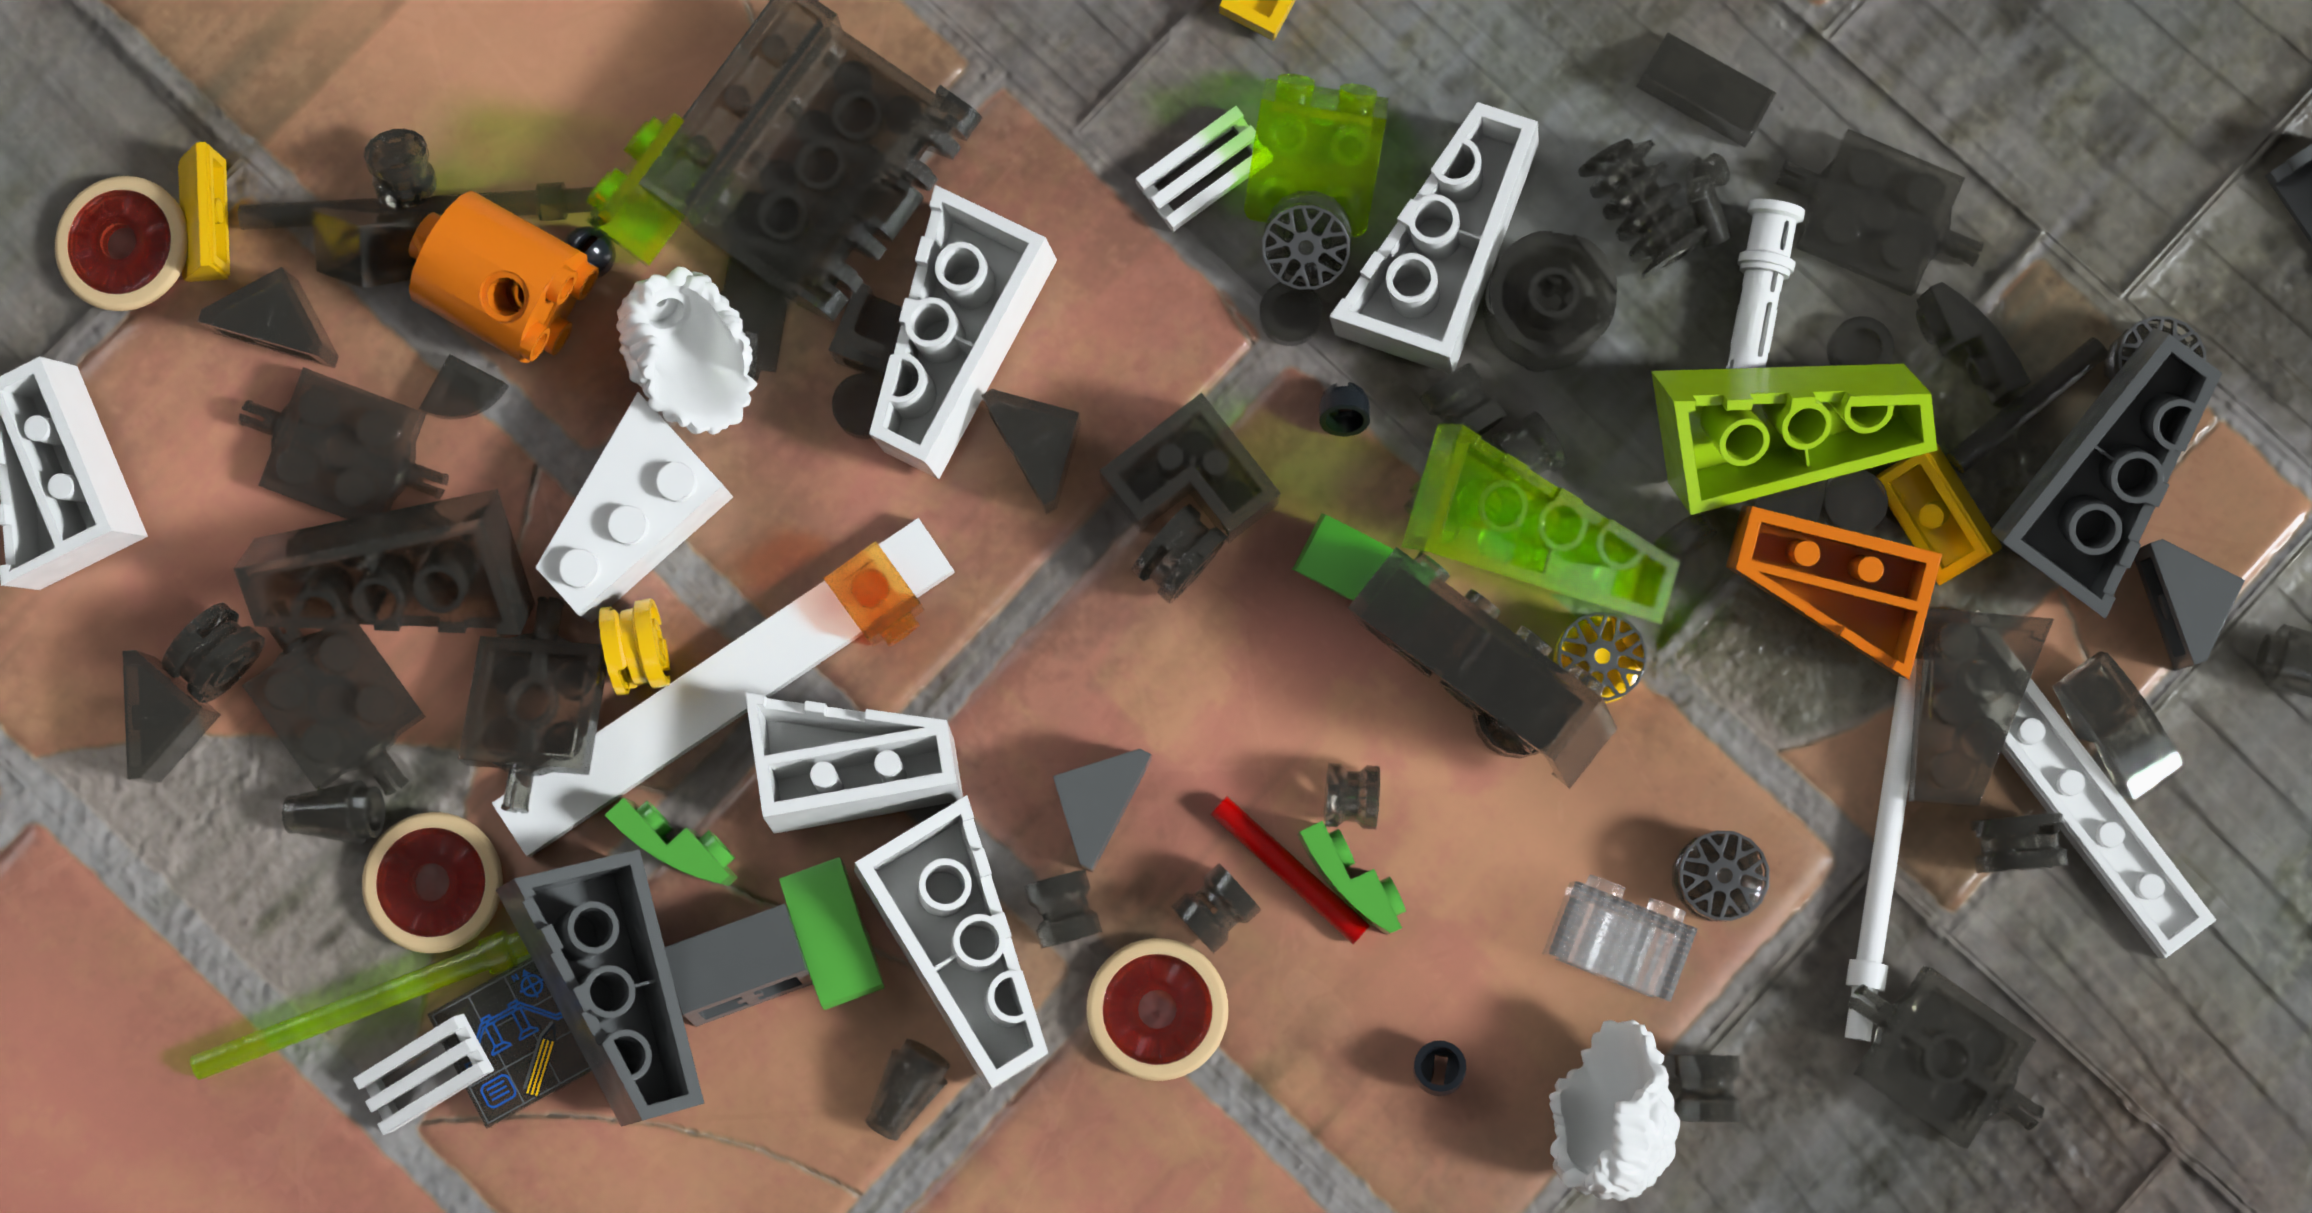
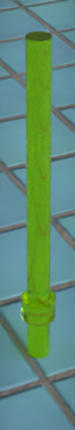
(494, 953)

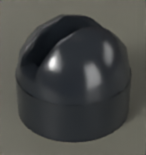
(600, 253)
(1344, 422)
(1424, 1067)

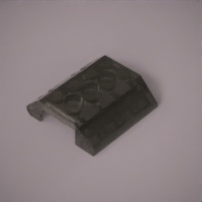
(805, 153)

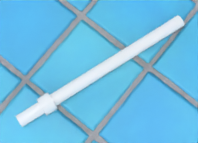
(1868, 964)

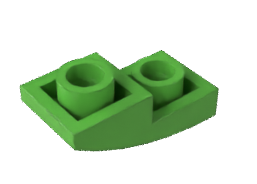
(1340, 557)
(688, 852)
(1368, 896)
(831, 933)

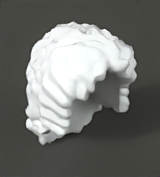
(687, 350)
(1615, 1115)

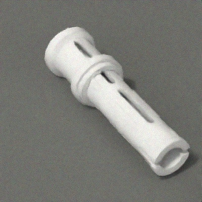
(1764, 269)

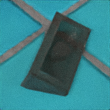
(1706, 89)

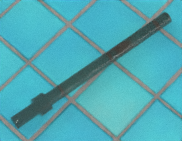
(548, 201)

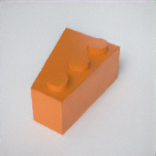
(1841, 580)

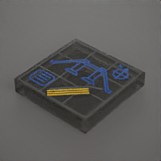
(521, 1038)

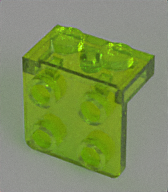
(1316, 143)
(624, 208)

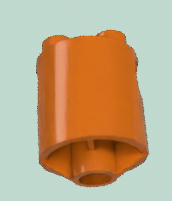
(498, 276)

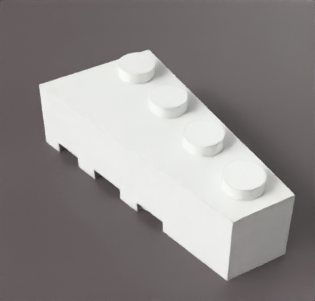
(1436, 262)
(951, 927)

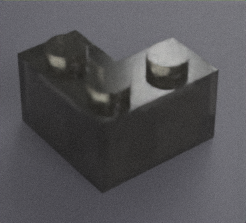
(1192, 456)

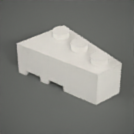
(57, 478)
(629, 513)
(847, 764)

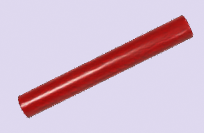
(1290, 870)

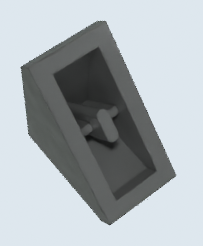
(2187, 599)
(1096, 800)

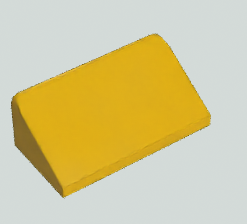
(205, 207)
(1938, 512)

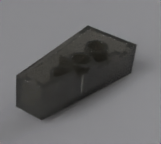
(408, 566)
(1486, 662)

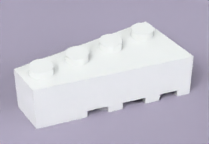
(956, 327)

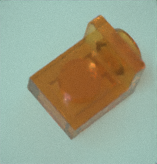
(876, 596)

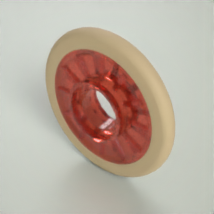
(85, 235)
(391, 882)
(1115, 1016)

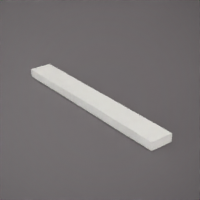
(711, 697)

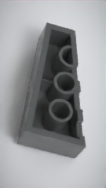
(2107, 476)
(611, 979)

